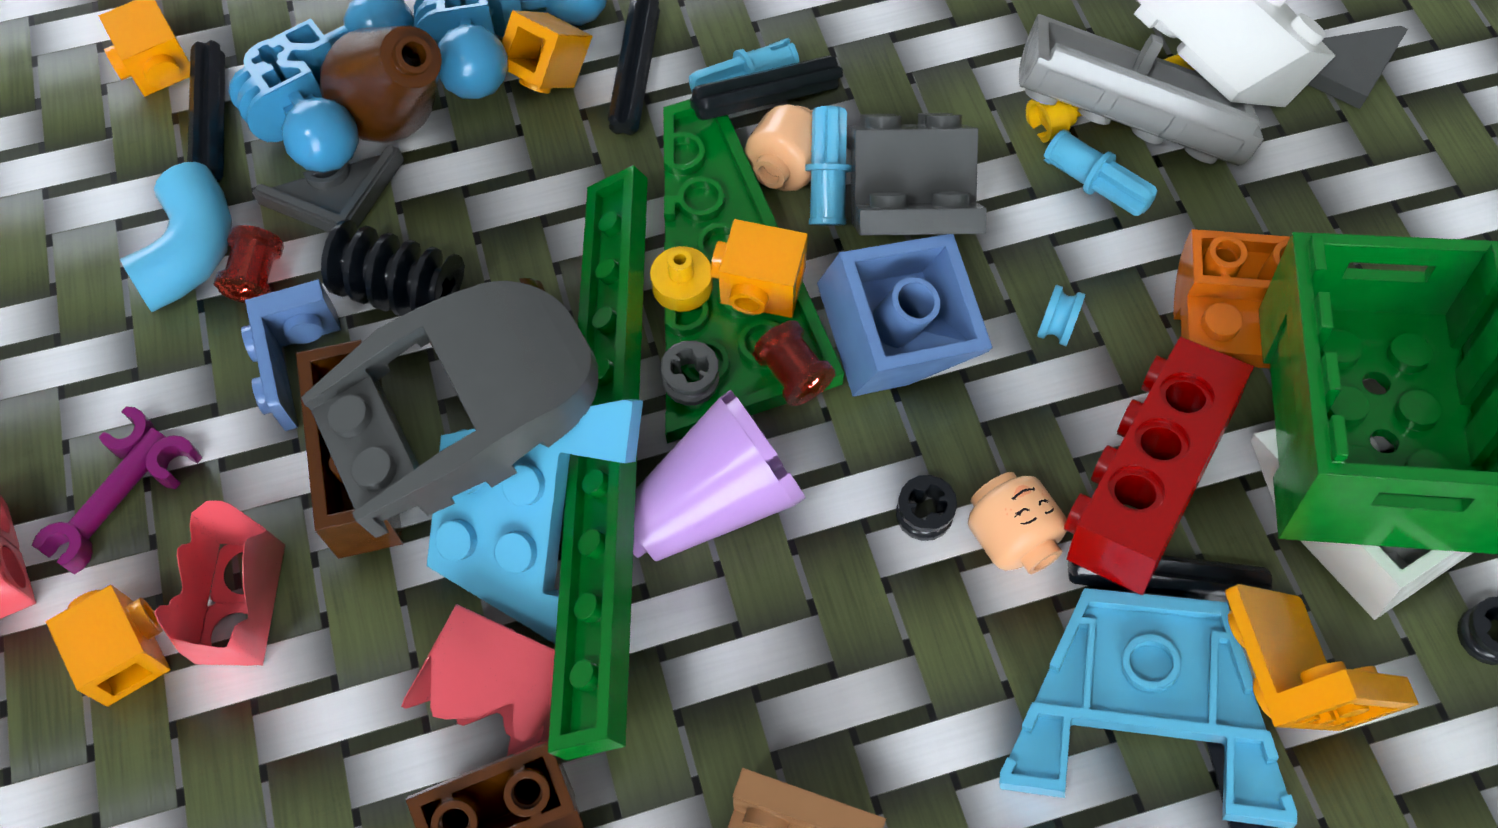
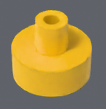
(681, 278)

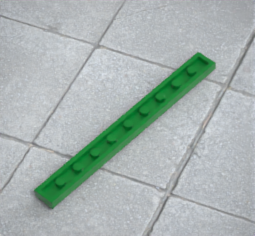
(600, 494)

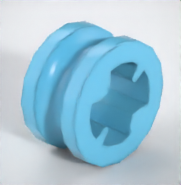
(1061, 315)

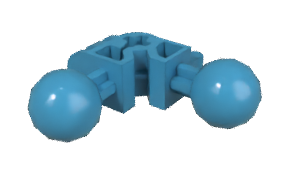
(466, 33)
(282, 94)

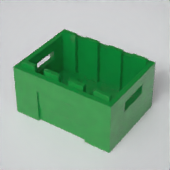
(1434, 352)

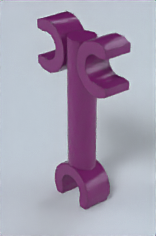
(141, 452)

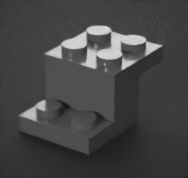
(914, 176)

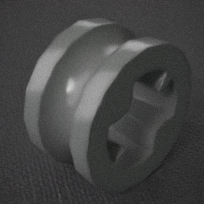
(675, 382)

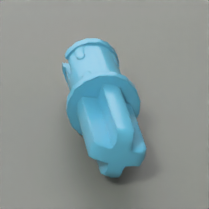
(743, 63)
(828, 166)
(1100, 173)

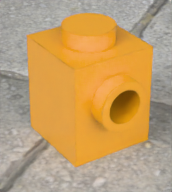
(144, 46)
(544, 50)
(760, 268)
(109, 644)

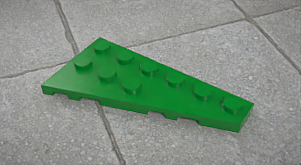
(704, 192)

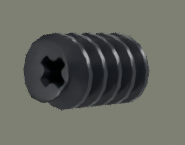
(383, 272)

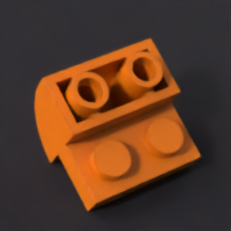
(1222, 288)

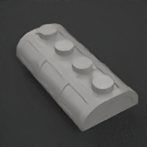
(1137, 91)

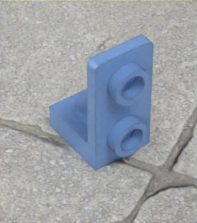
(282, 319)

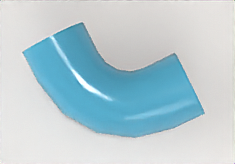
(192, 241)

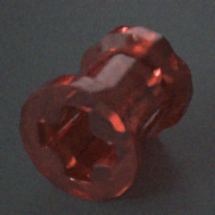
(248, 263)
(793, 363)

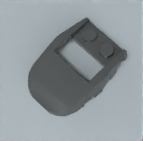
(514, 368)

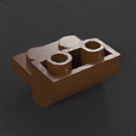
(511, 792)

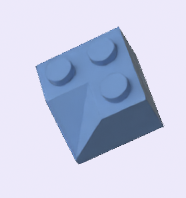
(902, 312)

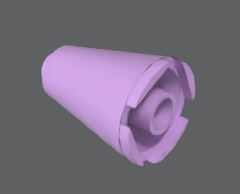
(711, 484)

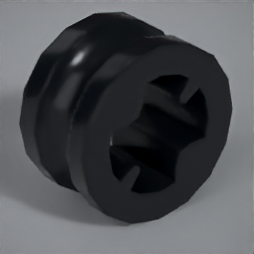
(918, 490)
(1473, 631)

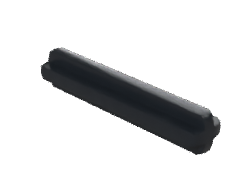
(633, 66)
(765, 87)
(207, 107)
(1186, 578)

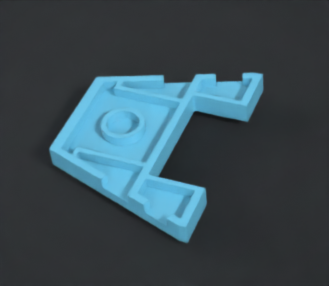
(508, 535)
(1158, 672)

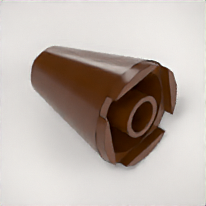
(383, 79)

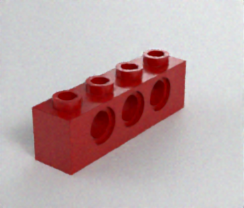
(1156, 465)

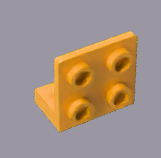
(1292, 673)

